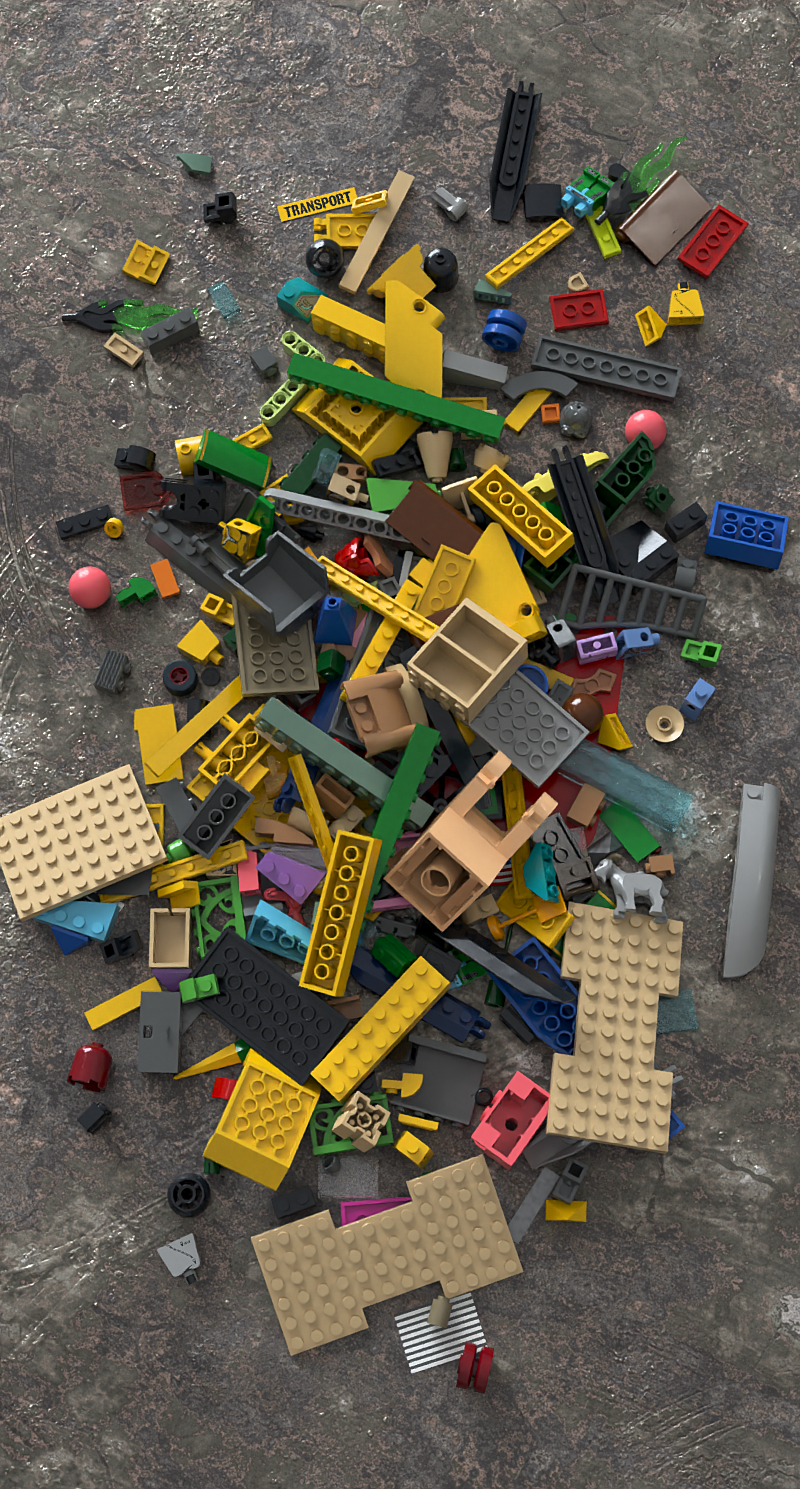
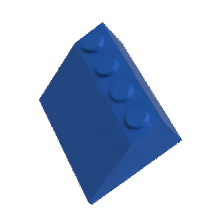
(747, 535)

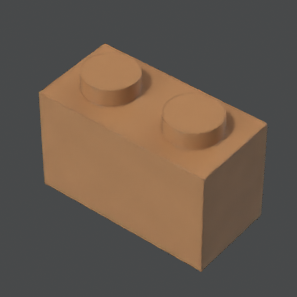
(585, 806)

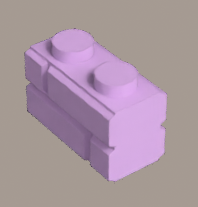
(596, 648)

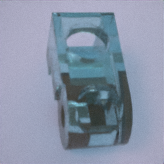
(325, 466)

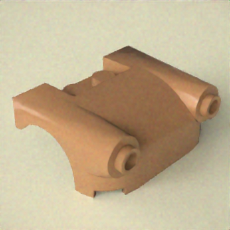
(379, 712)

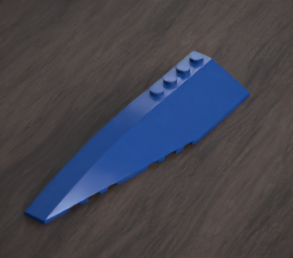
(547, 1019)

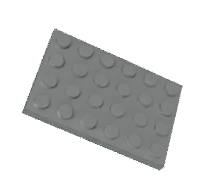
(528, 728)

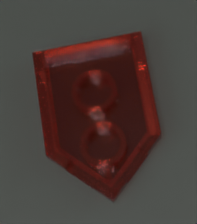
(142, 490)

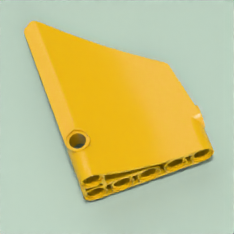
(501, 586)

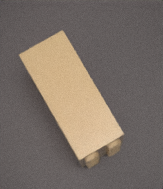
(467, 660)

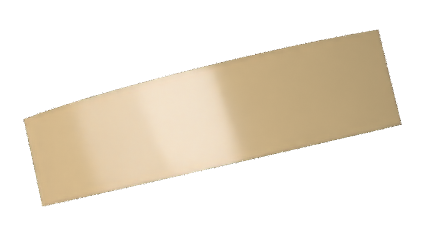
(410, 697)

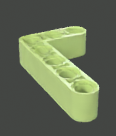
(283, 392)

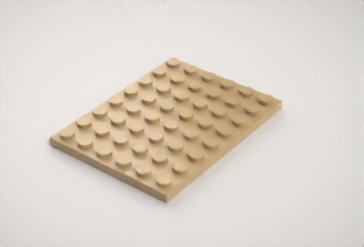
(77, 842)

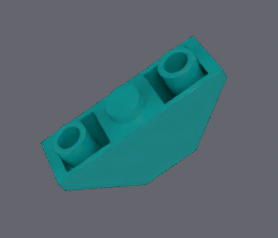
(541, 874)

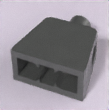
(562, 639)

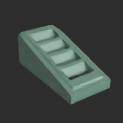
(487, 292)

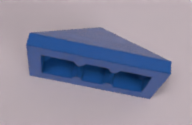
(69, 940)

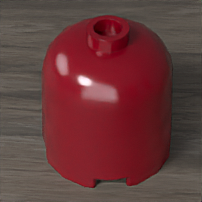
(91, 1067)

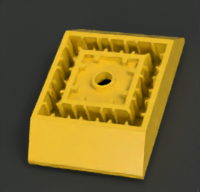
(363, 434)

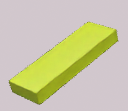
(604, 235)

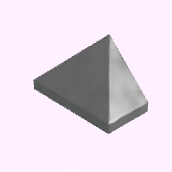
(603, 847)

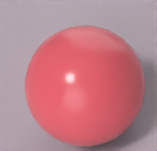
(649, 423)
(89, 587)

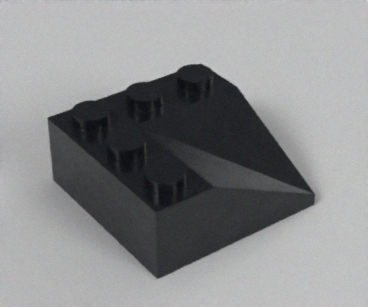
(643, 553)

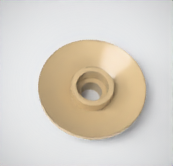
(667, 715)

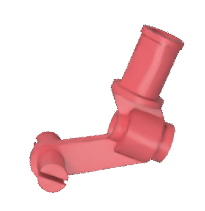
(293, 906)

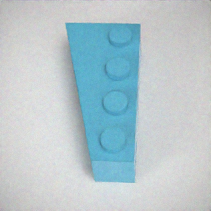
(85, 918)
(278, 933)

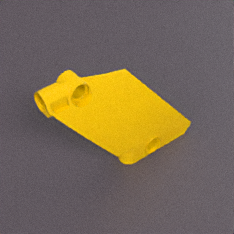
(412, 340)

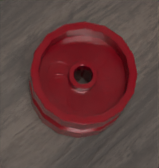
(474, 1367)

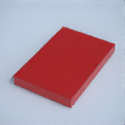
(578, 310)

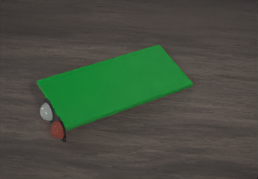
(630, 832)

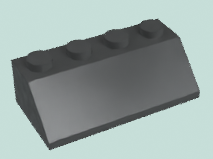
(216, 816)

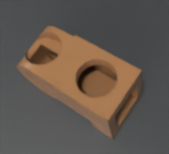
(354, 472)

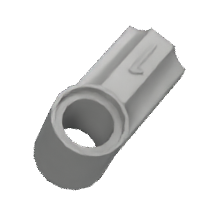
(453, 206)

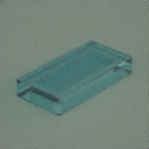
(223, 299)

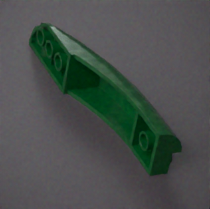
(614, 492)

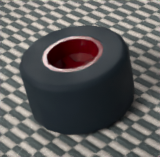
(176, 672)

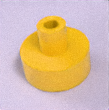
(114, 527)

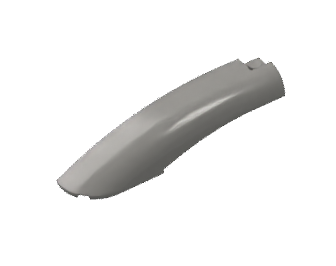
(752, 879)

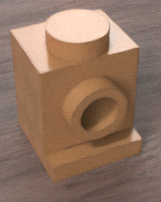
(660, 866)

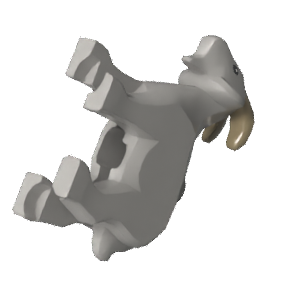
(632, 889)

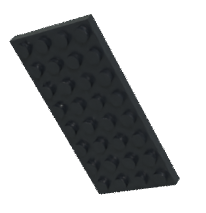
(269, 1007)

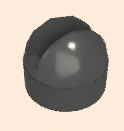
(331, 1164)

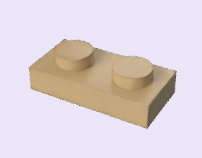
(124, 350)

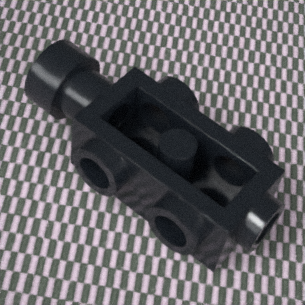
(551, 660)

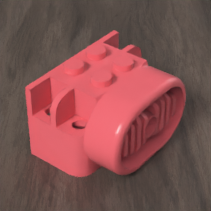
(521, 1104)

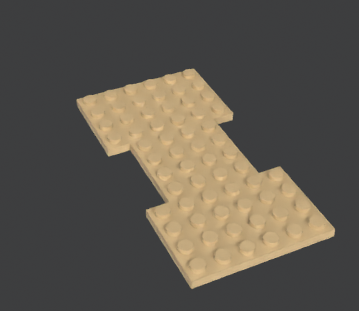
(610, 1081)
(329, 1274)

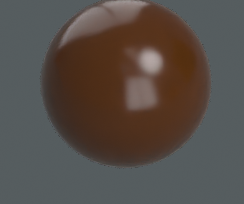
(585, 710)

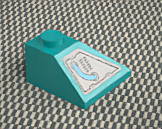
(299, 298)

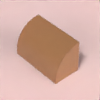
(332, 796)

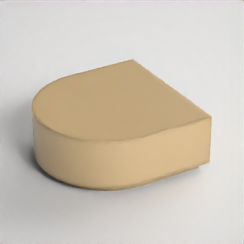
(577, 283)

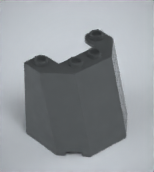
(280, 586)

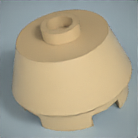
(487, 456)

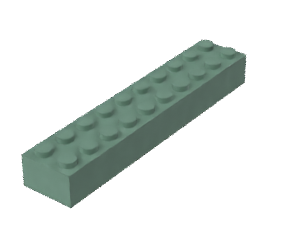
(334, 759)

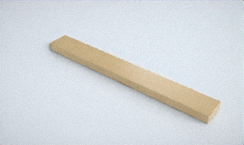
(376, 233)

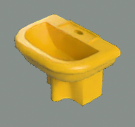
(408, 272)

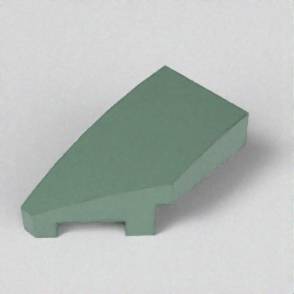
(195, 163)

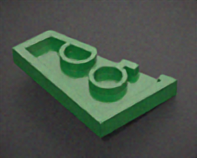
(263, 516)

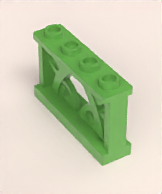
(231, 894)
(330, 1145)

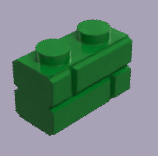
(393, 955)

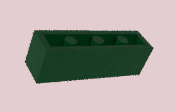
(300, 477)

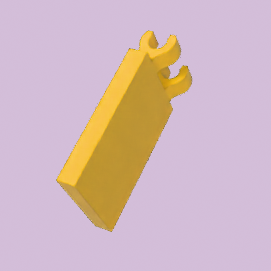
(344, 228)

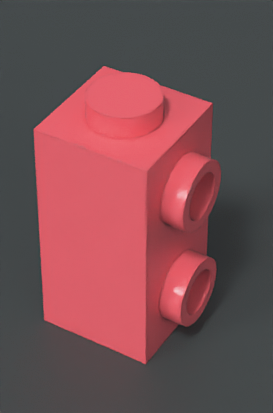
(249, 876)

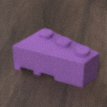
(291, 876)

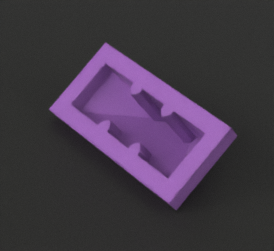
(172, 977)

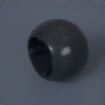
(319, 247)
(177, 1183)

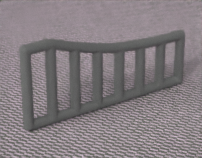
(629, 583)

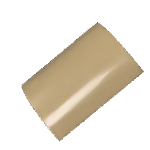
(299, 820)

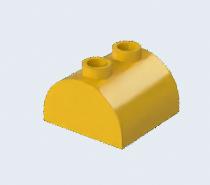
(186, 454)

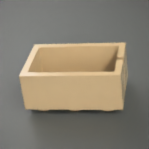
(170, 938)

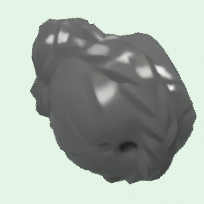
(576, 419)

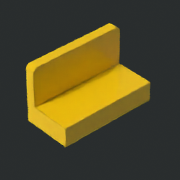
(254, 778)
(181, 894)

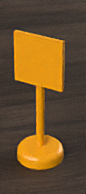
(545, 910)

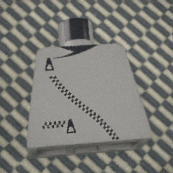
(182, 1258)

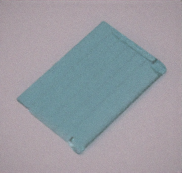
(676, 1013)

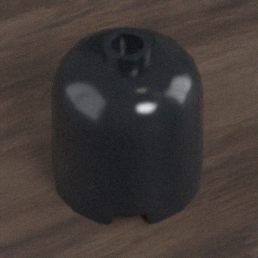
(442, 269)

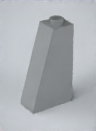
(472, 371)

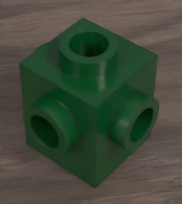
(657, 498)

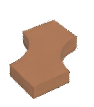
(380, 559)
(600, 682)

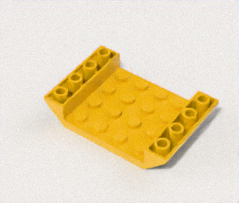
(263, 1122)

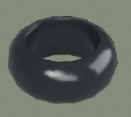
(484, 1090)

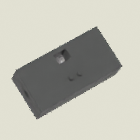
(160, 1032)

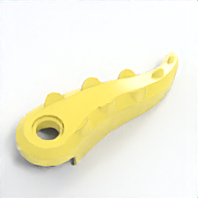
(542, 487)

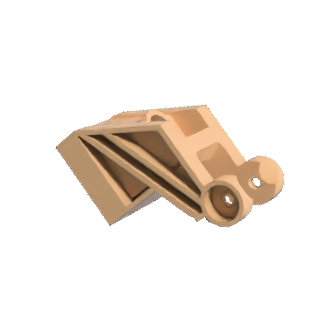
(462, 850)

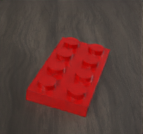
(712, 241)

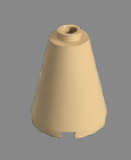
(435, 453)

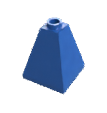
(335, 622)

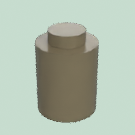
(440, 1312)

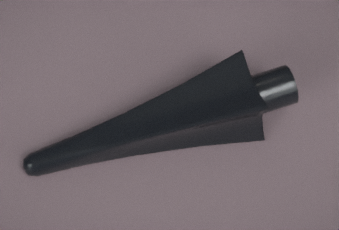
(308, 532)

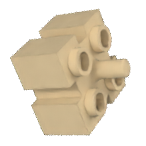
(361, 1121)

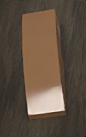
(281, 833)

